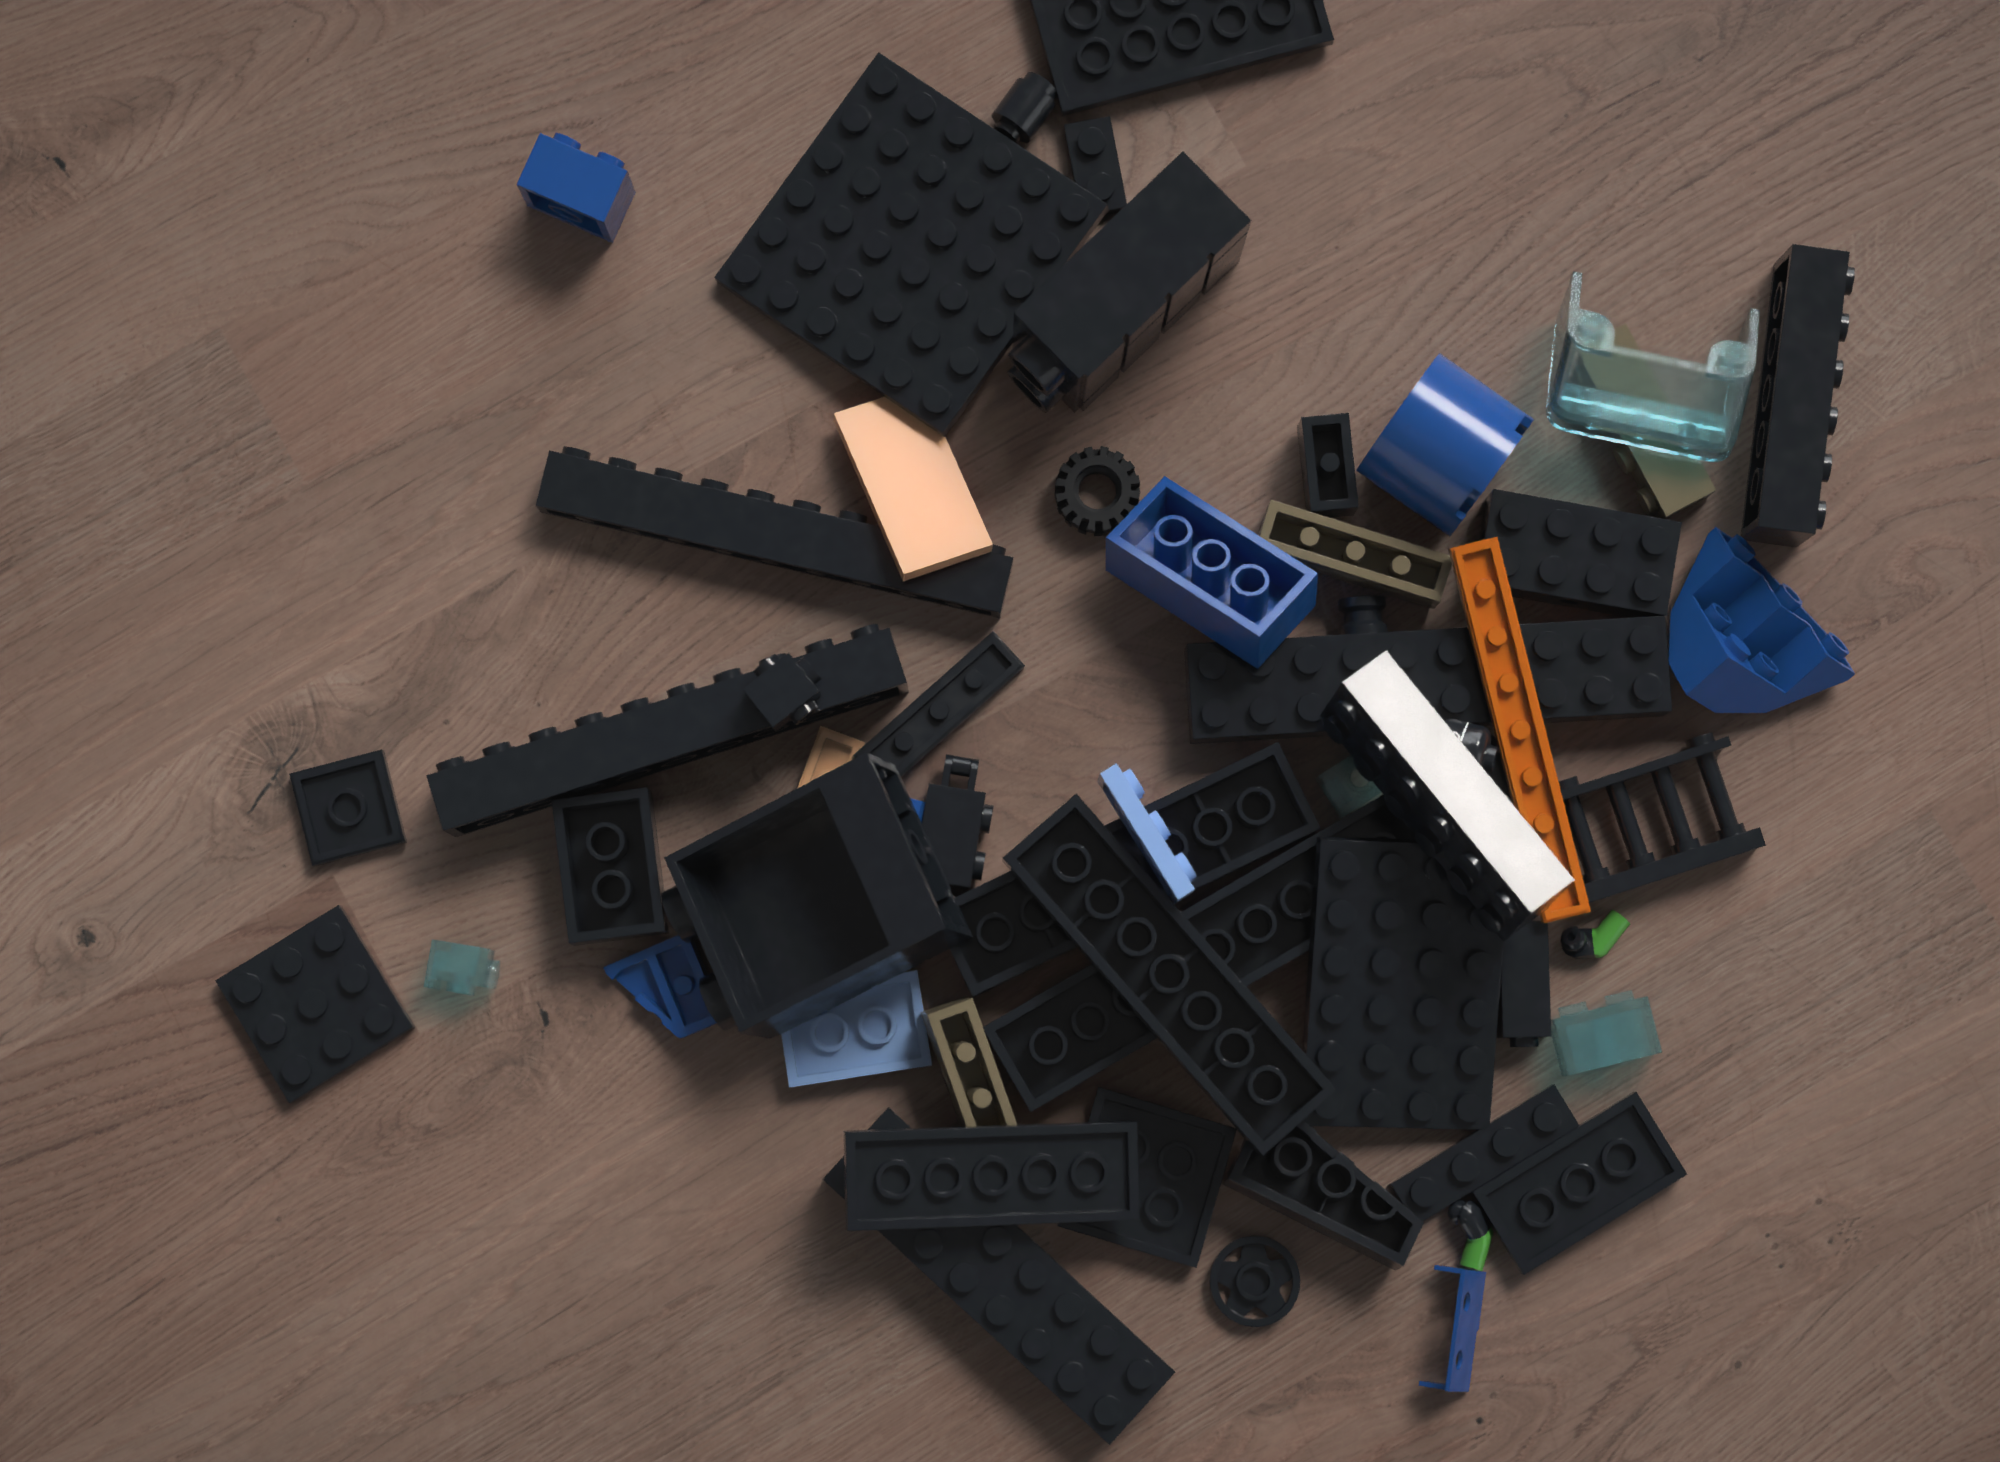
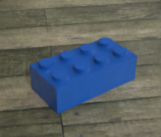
(1211, 571)

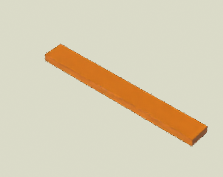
(1516, 710)

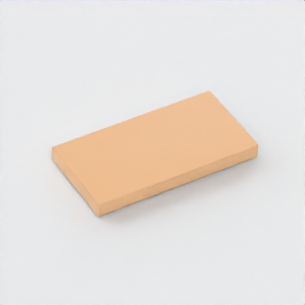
(912, 488)

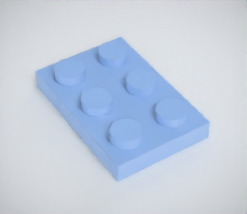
(1147, 832)
(861, 1036)

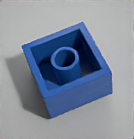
(577, 186)

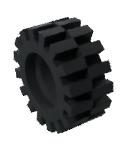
(1096, 462)

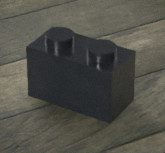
(1328, 465)

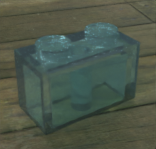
(1604, 1034)

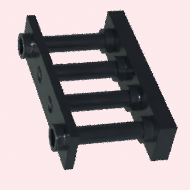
(1687, 851)

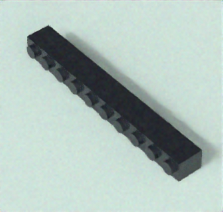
(758, 530)

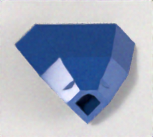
(1745, 637)

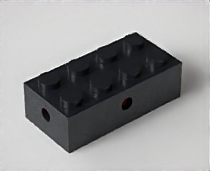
(1583, 554)

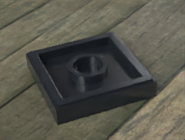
(348, 808)

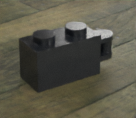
(954, 822)

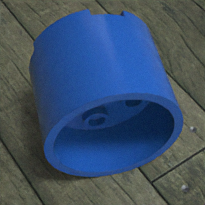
(1444, 444)

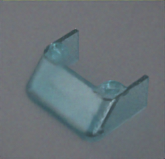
(1645, 395)

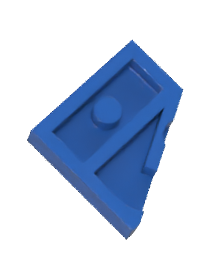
(667, 984)

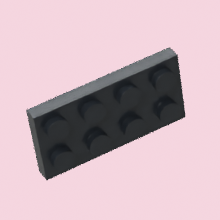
(1579, 1183)

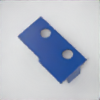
(1464, 1330)

